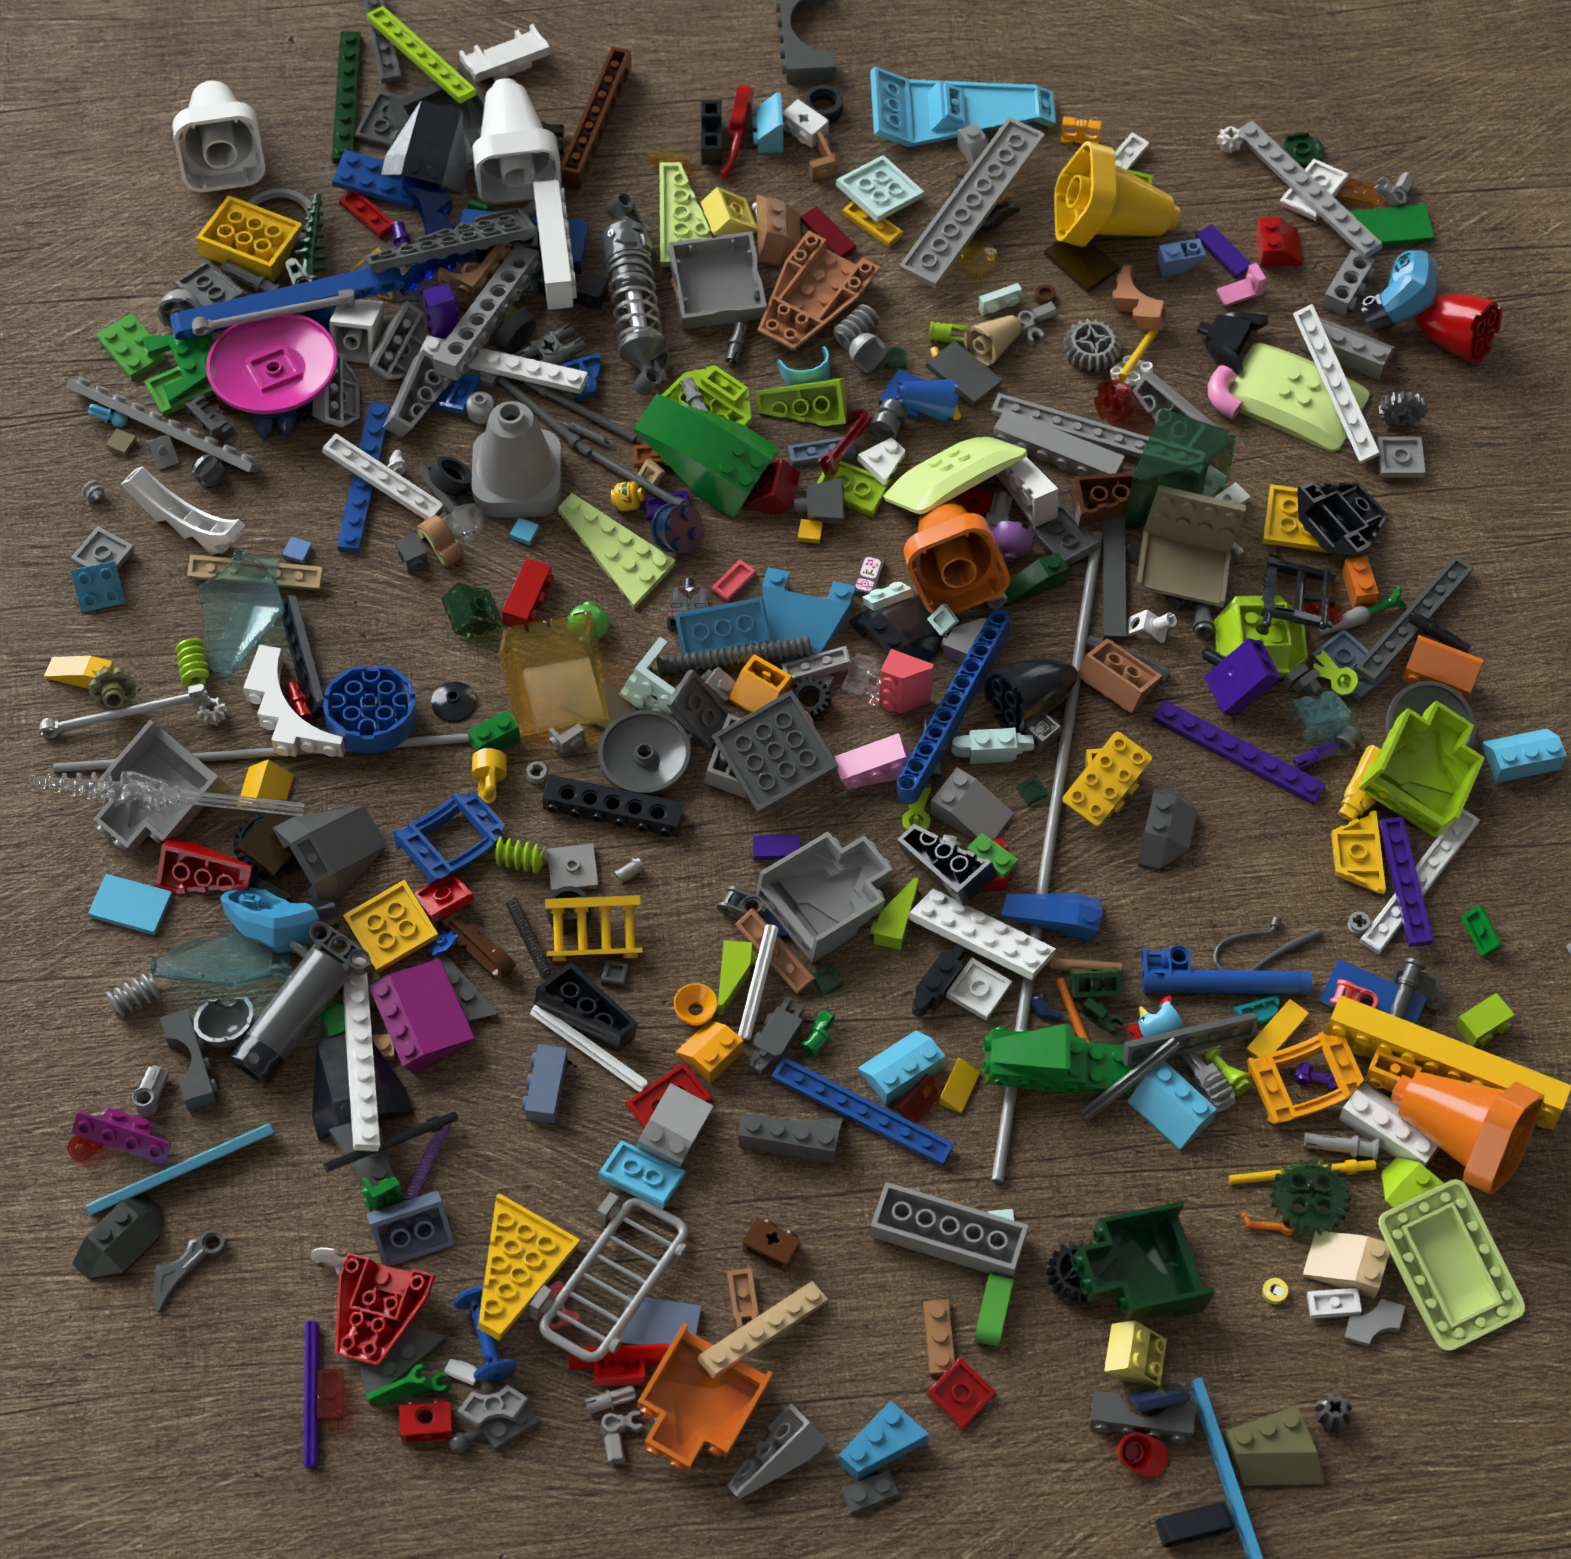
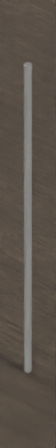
(258, 753)

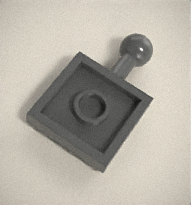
(496, 1430)

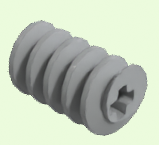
(857, 323)
(133, 994)

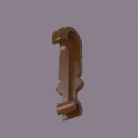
(478, 946)

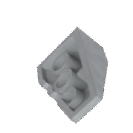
(787, 1446)

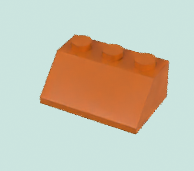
(1443, 664)

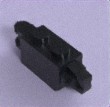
(937, 981)

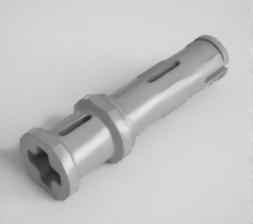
(1354, 1146)

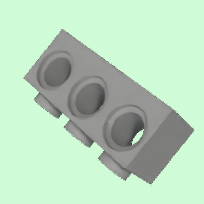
(1349, 283)

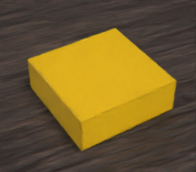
(810, 531)

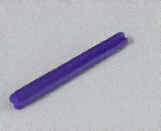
(310, 1394)

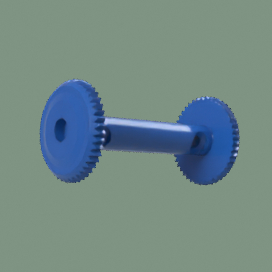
(494, 1369)

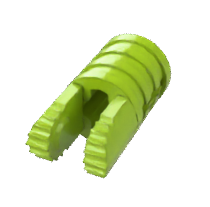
(942, 332)

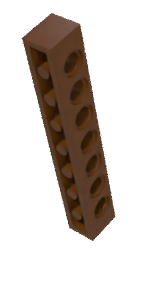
(595, 118)

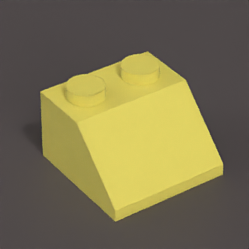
(727, 213)

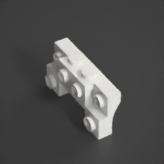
(507, 57)

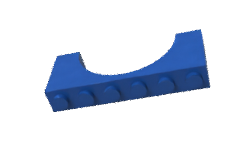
(577, 233)

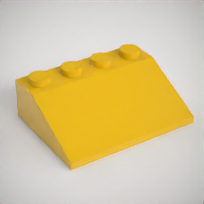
(249, 238)

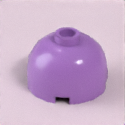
(1013, 539)

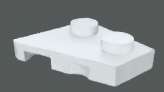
(882, 459)

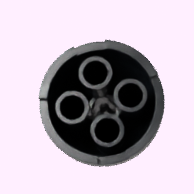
(1028, 691)

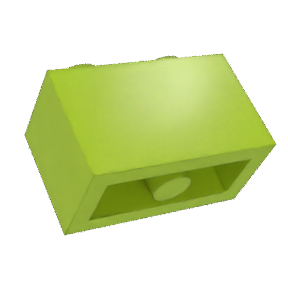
(1485, 1021)

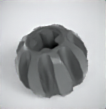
(207, 470)
(1337, 1419)

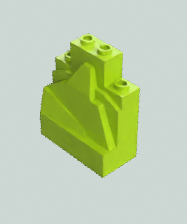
(1425, 768)

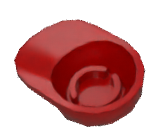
(1142, 1454)

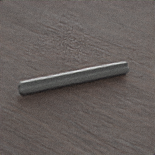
(1130, 1078)

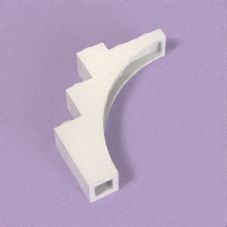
(187, 520)
(274, 712)

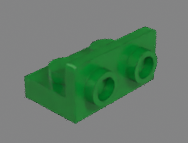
(384, 1194)

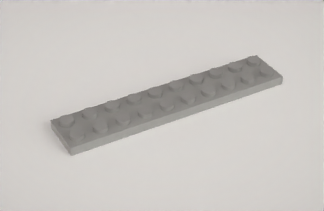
(971, 202)

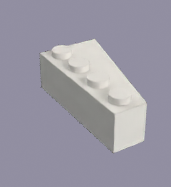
(1031, 491)

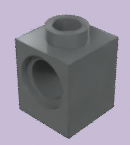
(411, 553)

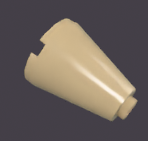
(992, 338)

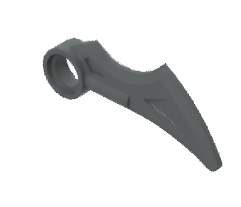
(170, 1275)

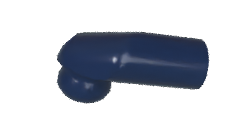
(1043, 1009)

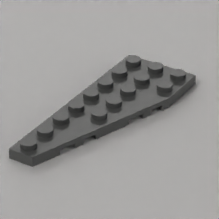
(481, 234)

